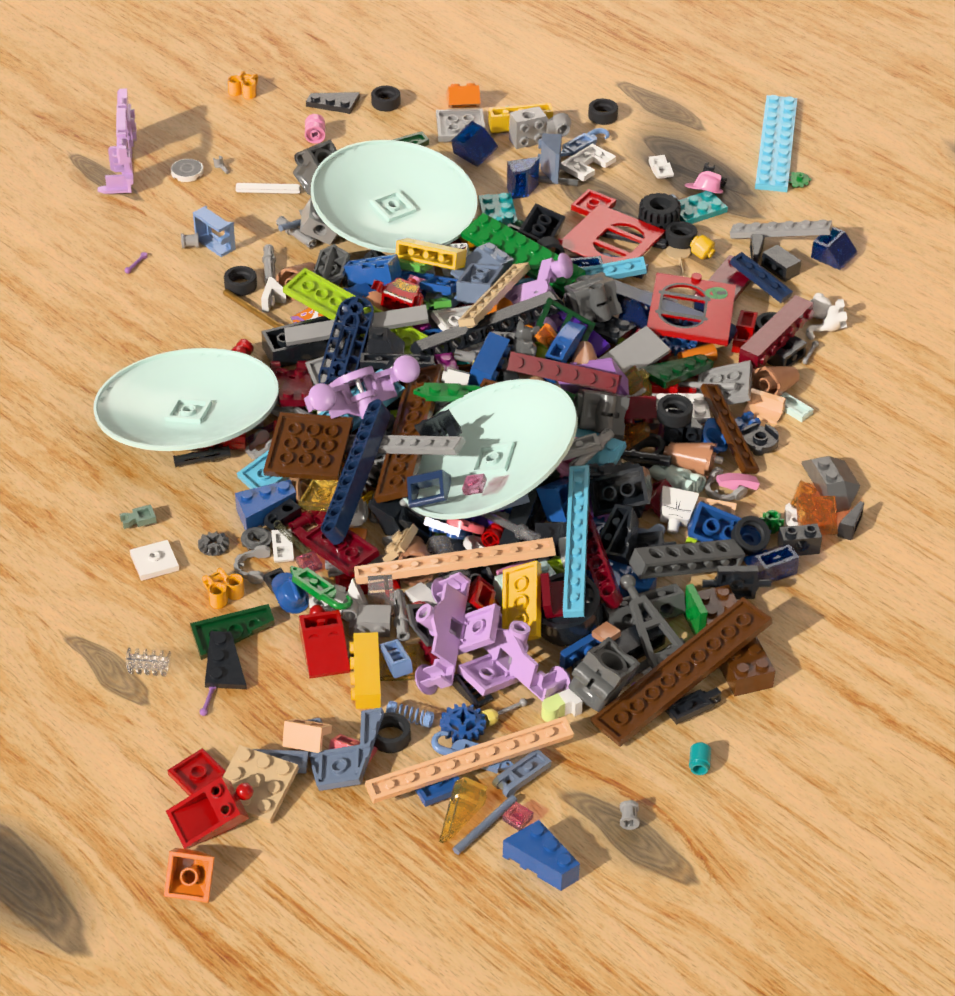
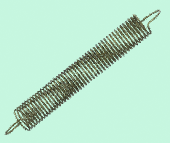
(290, 538)

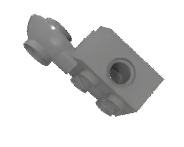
(529, 124)
(314, 226)

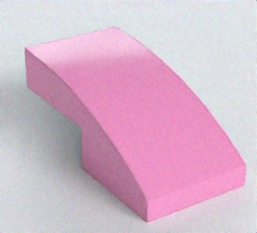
(733, 480)

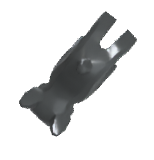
(524, 340)

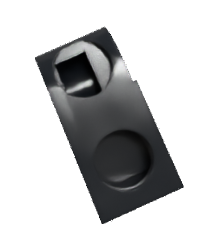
(285, 513)

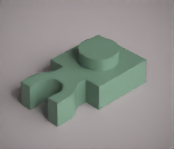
(140, 516)

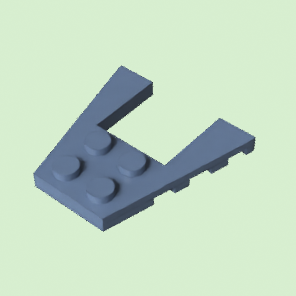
(347, 764)

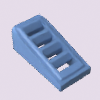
(398, 659)

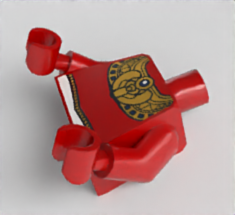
(399, 293)

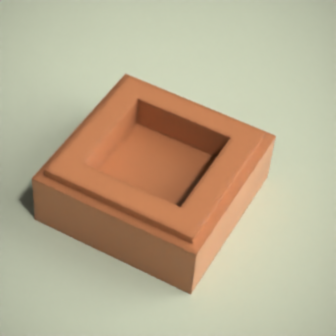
(606, 630)

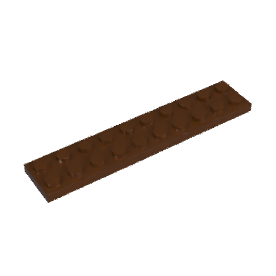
(411, 411)
(681, 671)

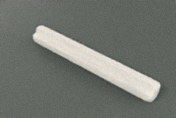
(267, 188)

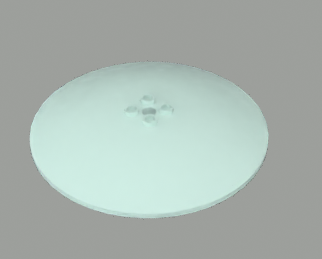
(425, 190)
(186, 399)
(512, 435)

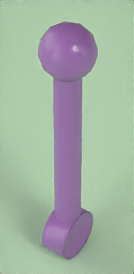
(143, 256)
(203, 712)

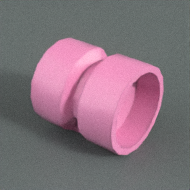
(314, 128)

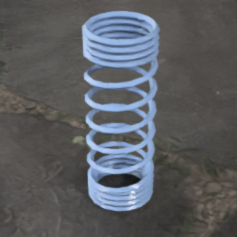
(428, 717)

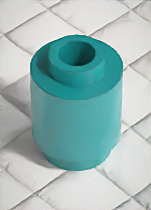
(700, 758)

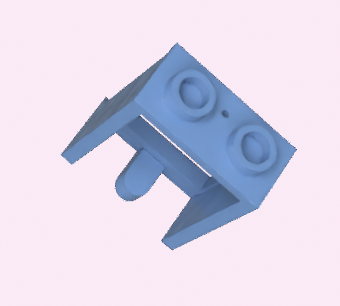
(204, 221)

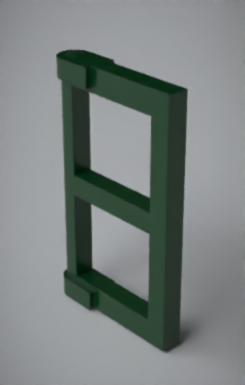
(570, 314)

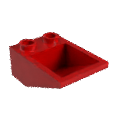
(323, 642)
(204, 813)

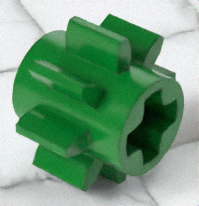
(773, 520)

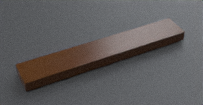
(729, 429)

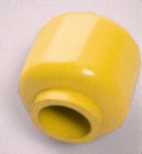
(702, 247)

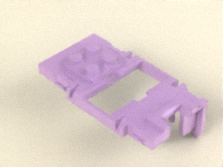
(121, 155)

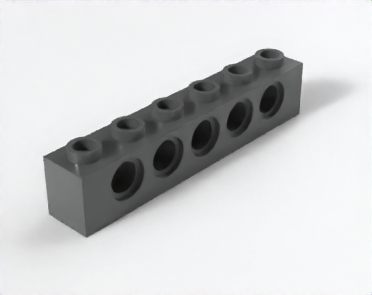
(685, 558)

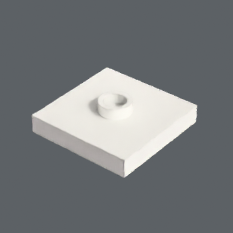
(154, 560)

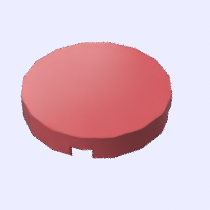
(467, 525)

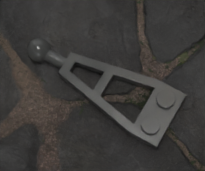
(628, 583)

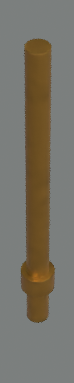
(252, 309)

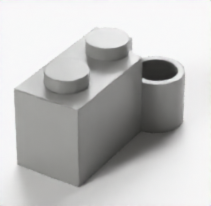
(368, 618)

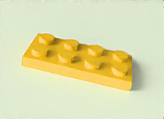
(522, 597)

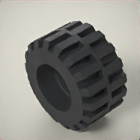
(659, 210)

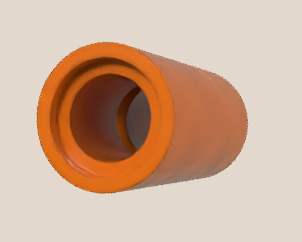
(708, 350)

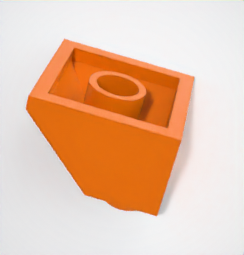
(189, 875)

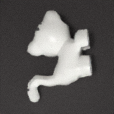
(833, 315)

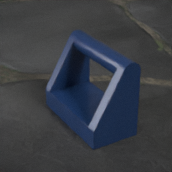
(426, 480)

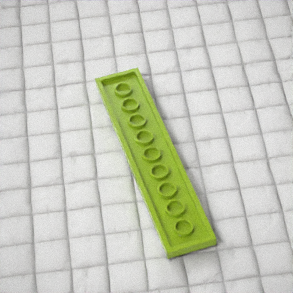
(326, 298)

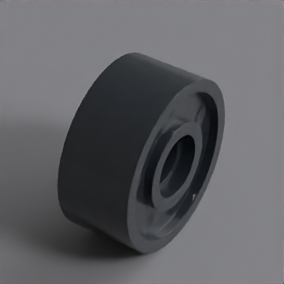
(567, 631)

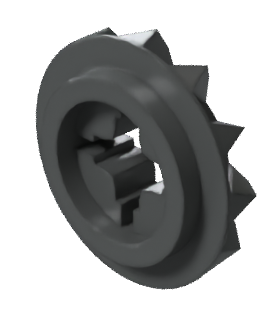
(258, 533)
(214, 548)

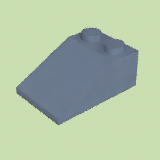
(550, 155)
(486, 254)
(477, 281)

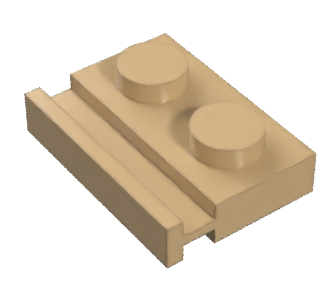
(400, 543)

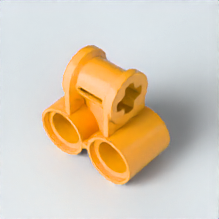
(243, 84)
(223, 587)

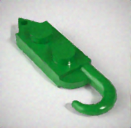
(444, 391)
(318, 587)

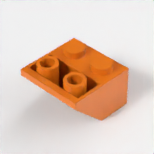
(463, 96)

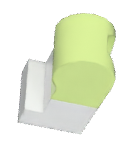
(561, 705)

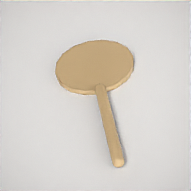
(678, 254)

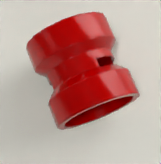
(244, 346)
(492, 535)

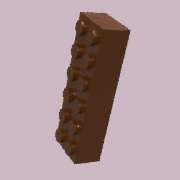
(748, 668)

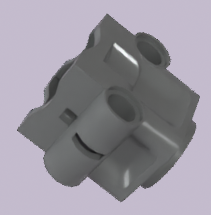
(309, 160)
(593, 297)
(601, 410)
(603, 674)

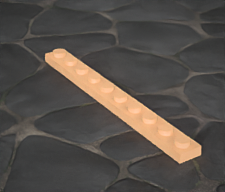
(457, 560)
(468, 759)

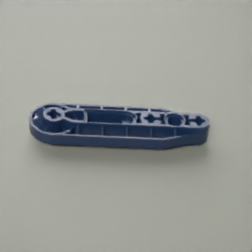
(351, 325)

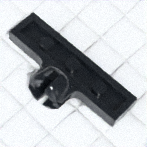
(386, 361)

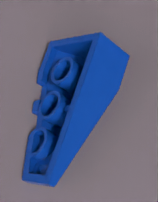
(713, 524)

